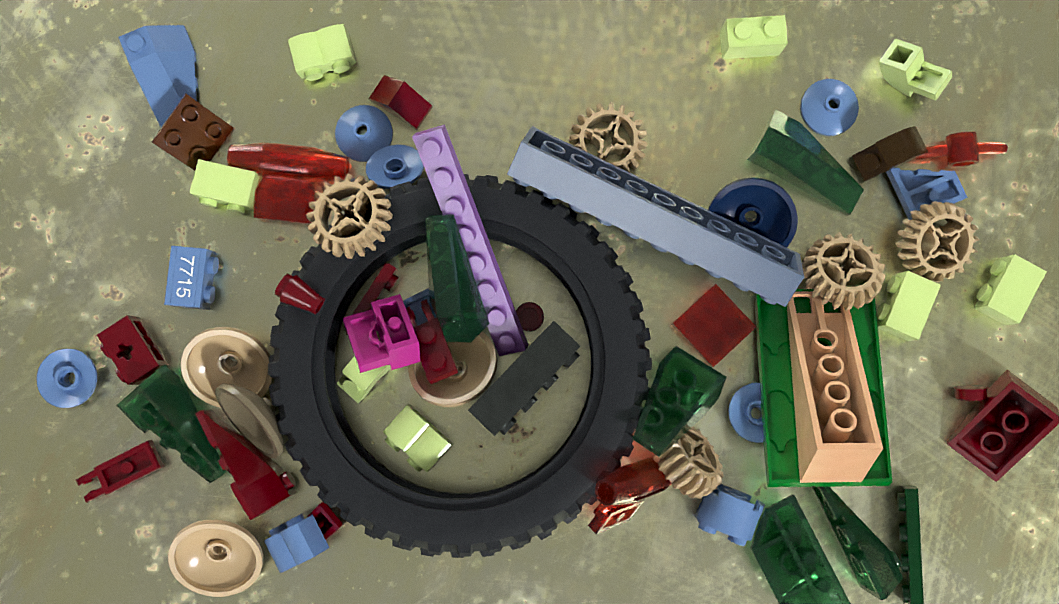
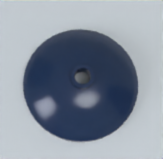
(774, 208)

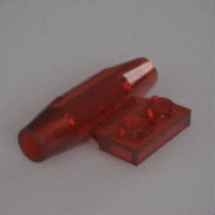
(286, 176)
(625, 491)

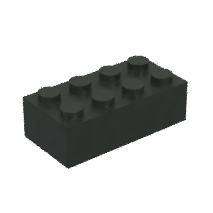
(524, 378)

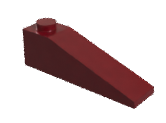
(258, 479)

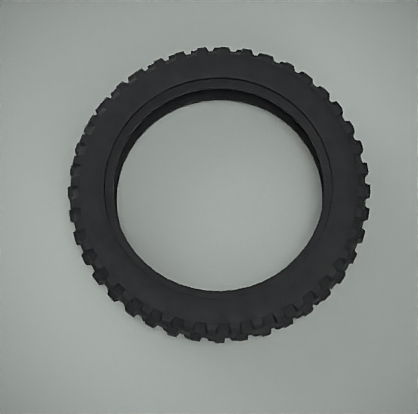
(486, 519)

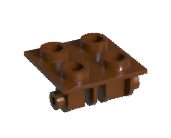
(192, 133)

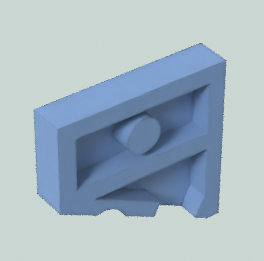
(924, 187)

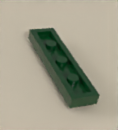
(910, 534)

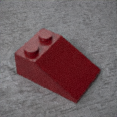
(1004, 426)

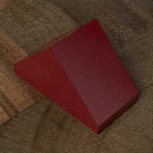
(401, 101)
(328, 519)

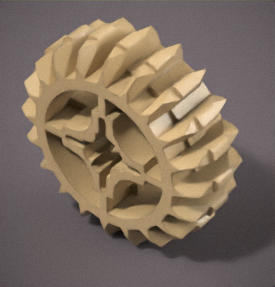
(620, 147)
(361, 195)
(950, 242)
(858, 267)
(692, 465)

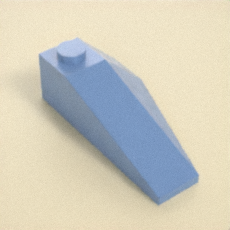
(163, 65)

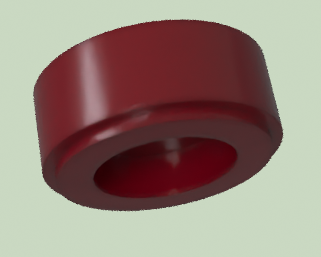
(530, 316)
(970, 393)

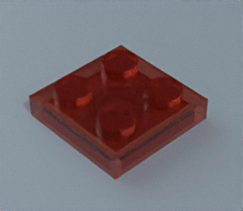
(713, 325)

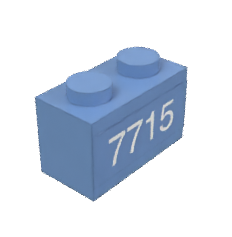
(191, 278)

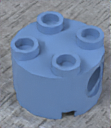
(729, 513)

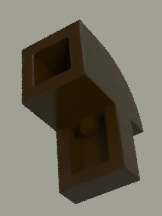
(890, 153)

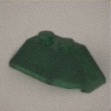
(794, 558)

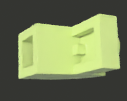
(908, 72)
(359, 384)

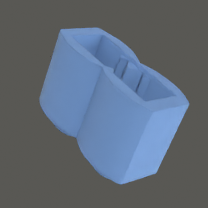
(295, 542)

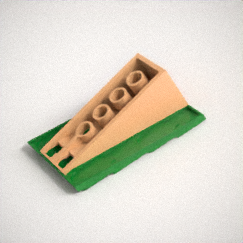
(821, 394)

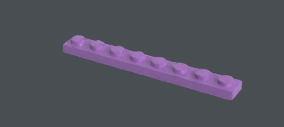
(455, 198)

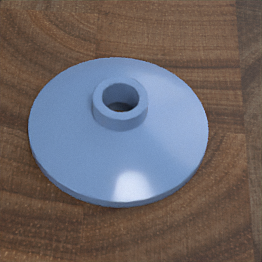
(818, 113)
(361, 147)
(394, 166)
(54, 378)
(740, 413)

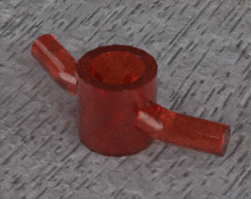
(963, 149)

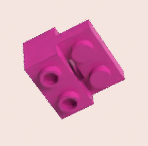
(397, 336)

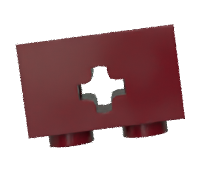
(145, 354)

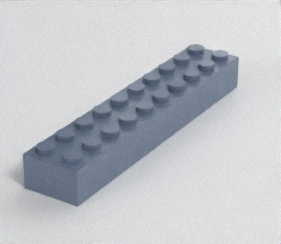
(657, 217)

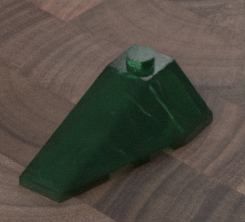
(801, 160)
(452, 282)
(677, 400)
(169, 412)
(869, 558)

